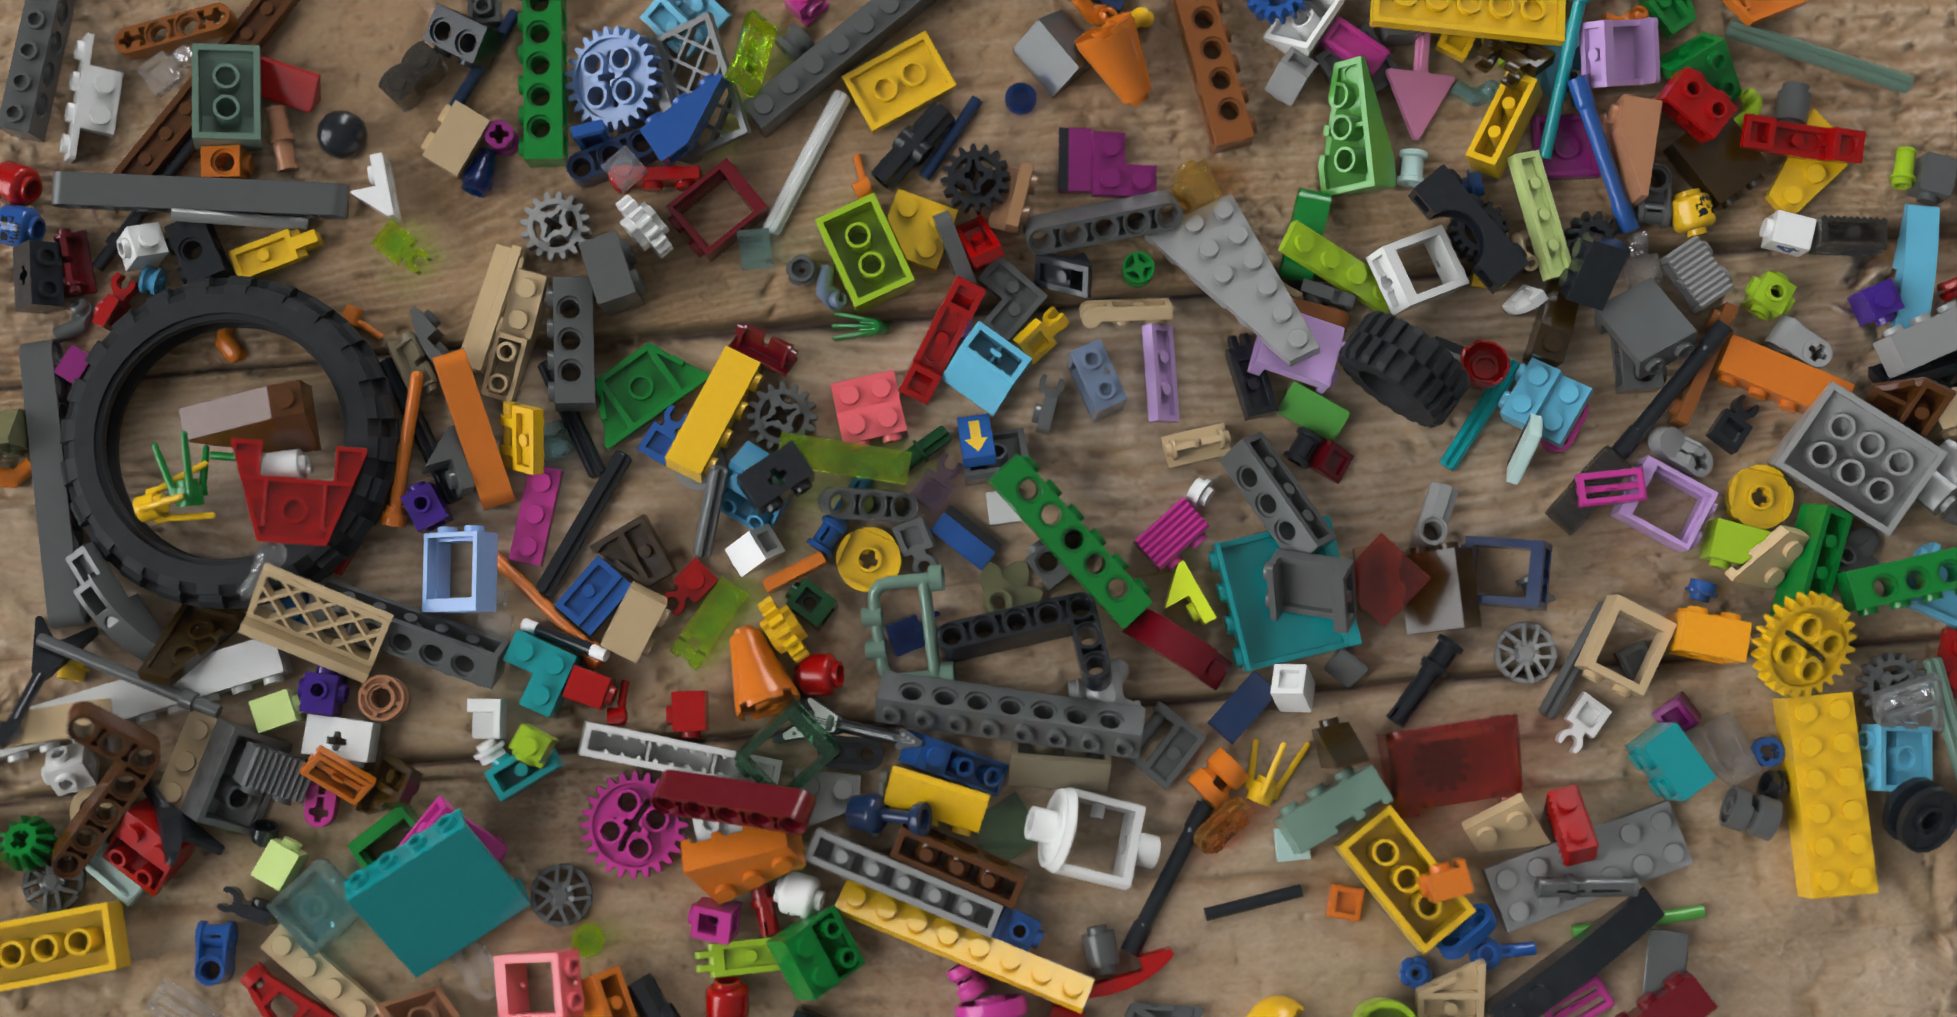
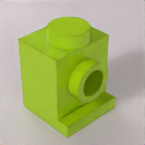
(532, 745)

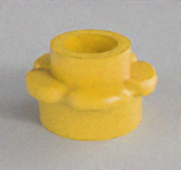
(73, 671)

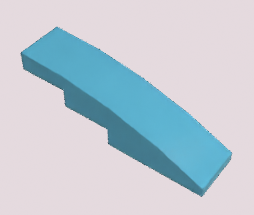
(1916, 261)

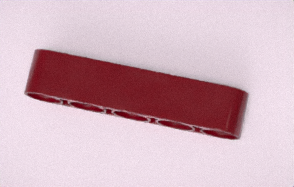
(733, 801)

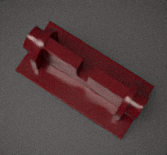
(76, 263)
(776, 356)

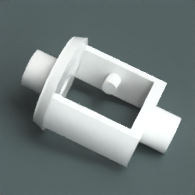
(1056, 827)

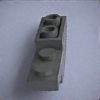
(106, 602)

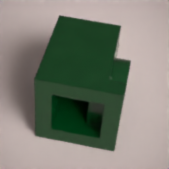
(807, 590)

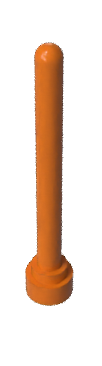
(394, 513)
(545, 606)

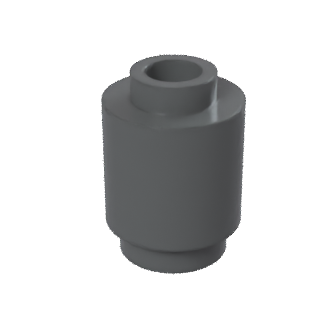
(1793, 103)
(1100, 950)

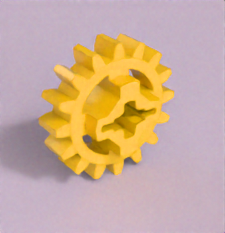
(783, 629)

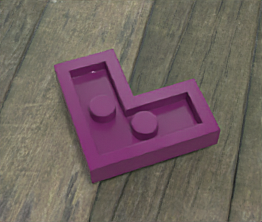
(1111, 174)

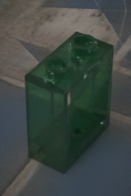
(809, 728)

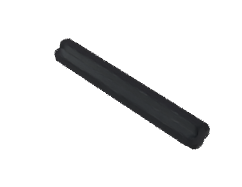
(577, 432)

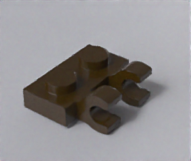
(1521, 59)

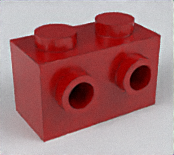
(1696, 104)

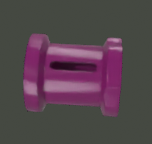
(494, 133)

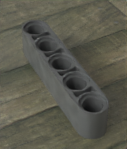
(1117, 228)

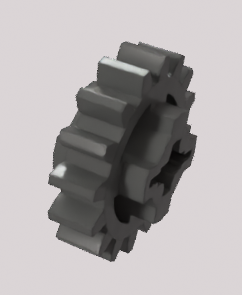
(768, 422)
(1877, 679)

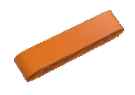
(473, 429)

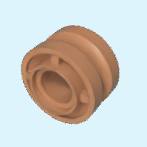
(369, 694)

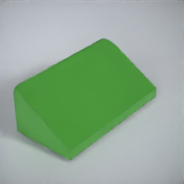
(1313, 411)

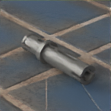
(1592, 886)

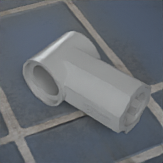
(1436, 513)

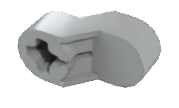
(1693, 458)

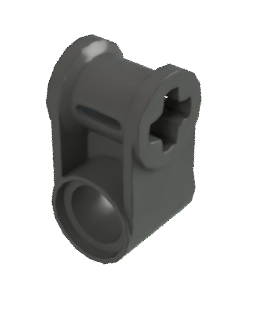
(1657, 206)

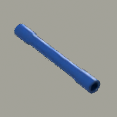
(1620, 204)

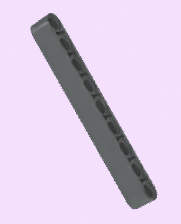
(162, 193)
(58, 534)

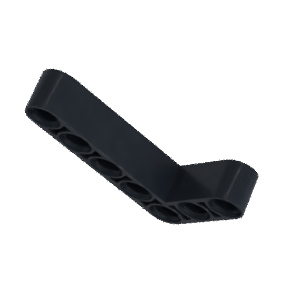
(1033, 633)

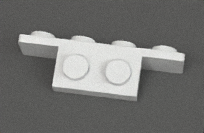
(94, 99)

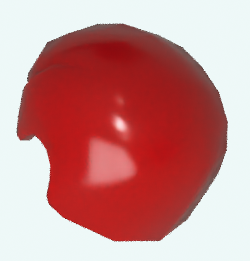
(1485, 363)

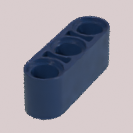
(598, 154)

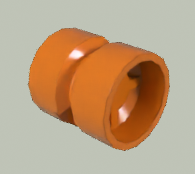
(1226, 769)

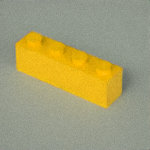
(713, 414)

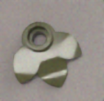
(1009, 584)

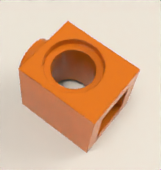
(216, 156)

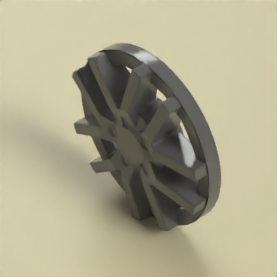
(52, 885)
(561, 895)

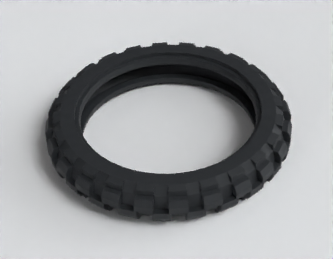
(131, 349)

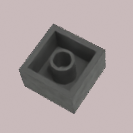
(612, 274)

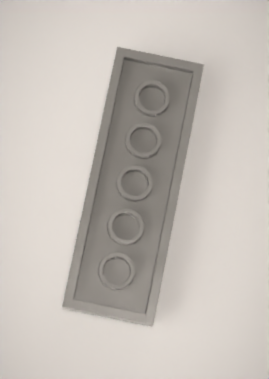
(1635, 844)

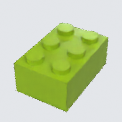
(865, 253)

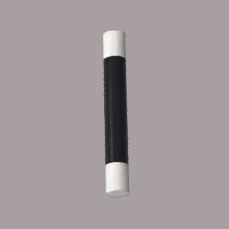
(565, 639)

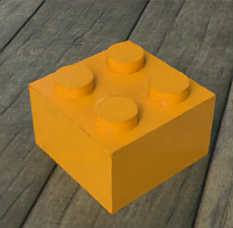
(1709, 637)

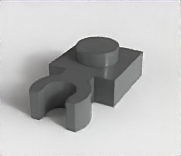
(1326, 295)
(915, 539)

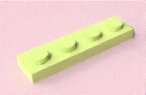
(1540, 213)

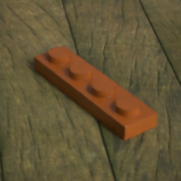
(1685, 404)

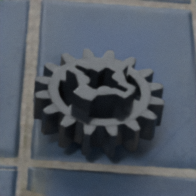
(988, 179)

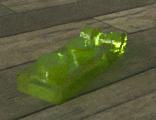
(752, 53)
(710, 622)

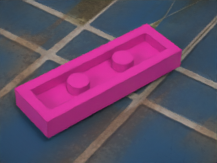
(536, 517)

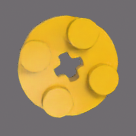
(1773, 486)
(862, 542)

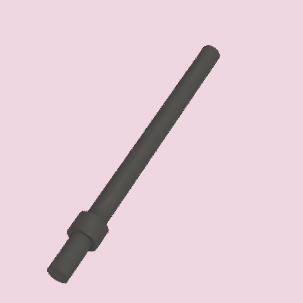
(185, 698)

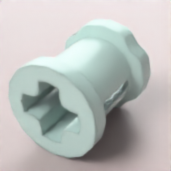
(1411, 167)

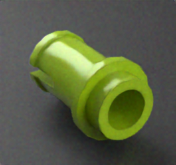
(1903, 169)

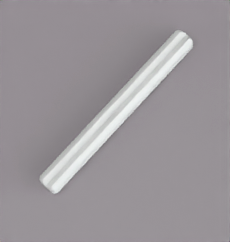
(806, 162)

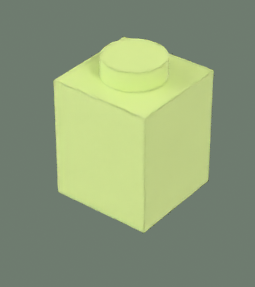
(277, 711)
(280, 862)

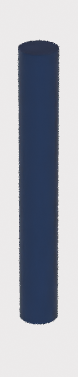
(950, 138)

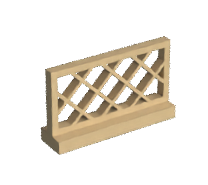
(309, 640)

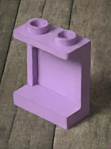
(1620, 52)
(1316, 370)

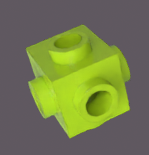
(1769, 295)

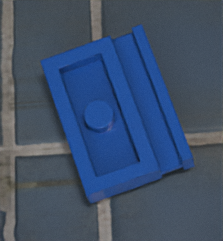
(594, 596)

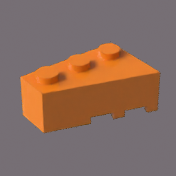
(740, 860)

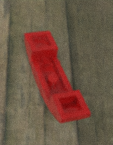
(1802, 141)
(941, 339)
(1150, 964)

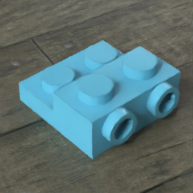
(1545, 393)
(1894, 755)

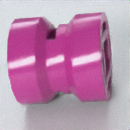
(970, 987)

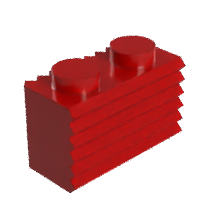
(1571, 825)

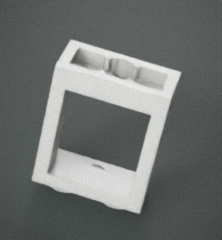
(1400, 292)

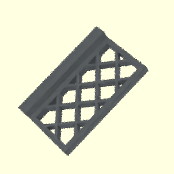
(673, 88)

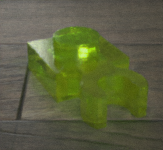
(398, 245)

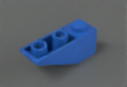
(681, 126)
(956, 764)

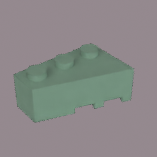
(1331, 807)

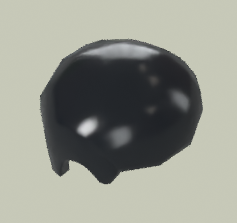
(342, 134)

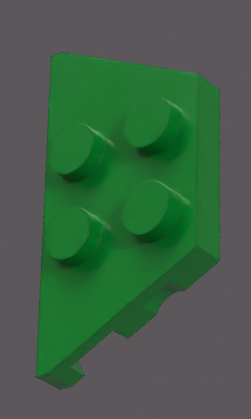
(642, 390)

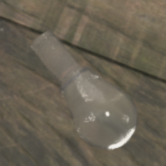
(266, 553)

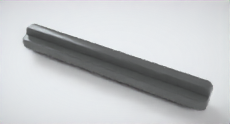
(1568, 674)

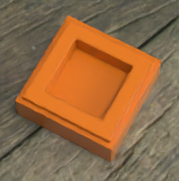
(1345, 902)

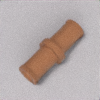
(281, 139)

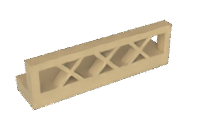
(491, 305)

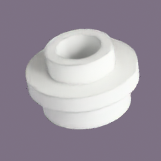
(1200, 493)
(489, 751)

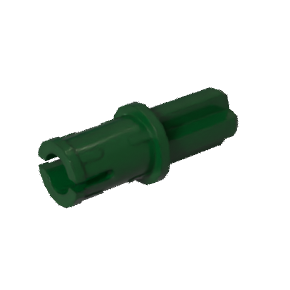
(928, 446)

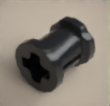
(1303, 447)

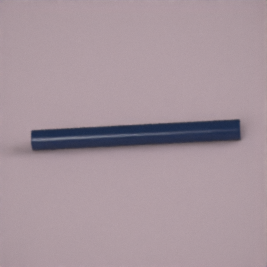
(475, 75)

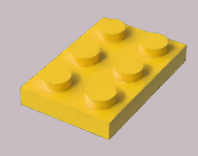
(899, 82)

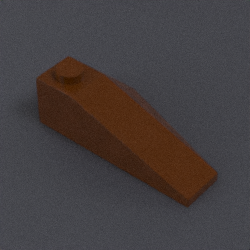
(275, 413)

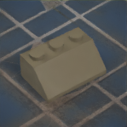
(1058, 768)

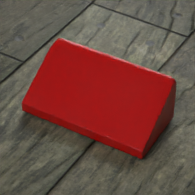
(289, 85)

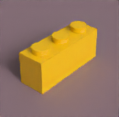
(1503, 126)

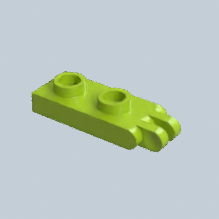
(737, 958)

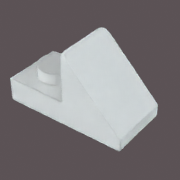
(383, 195)

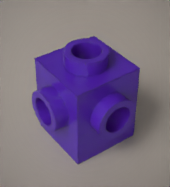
(323, 692)

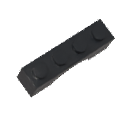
(1445, 196)

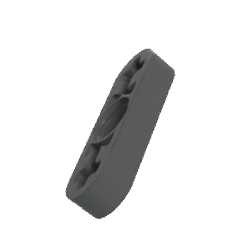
(953, 246)

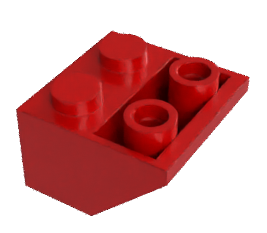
(139, 851)

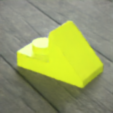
(1184, 586)

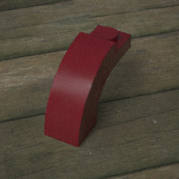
(1179, 647)

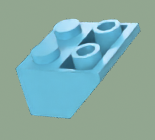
(986, 368)

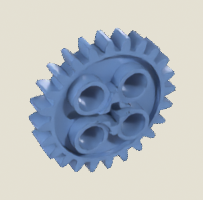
(614, 78)

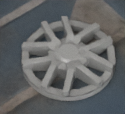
(1525, 653)

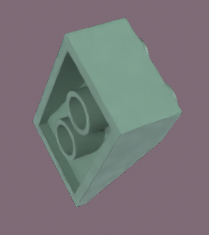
(226, 96)

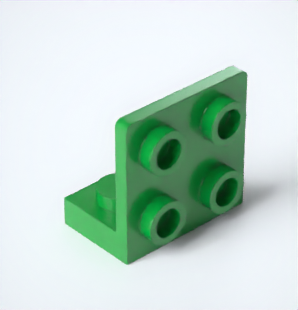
(1710, 57)

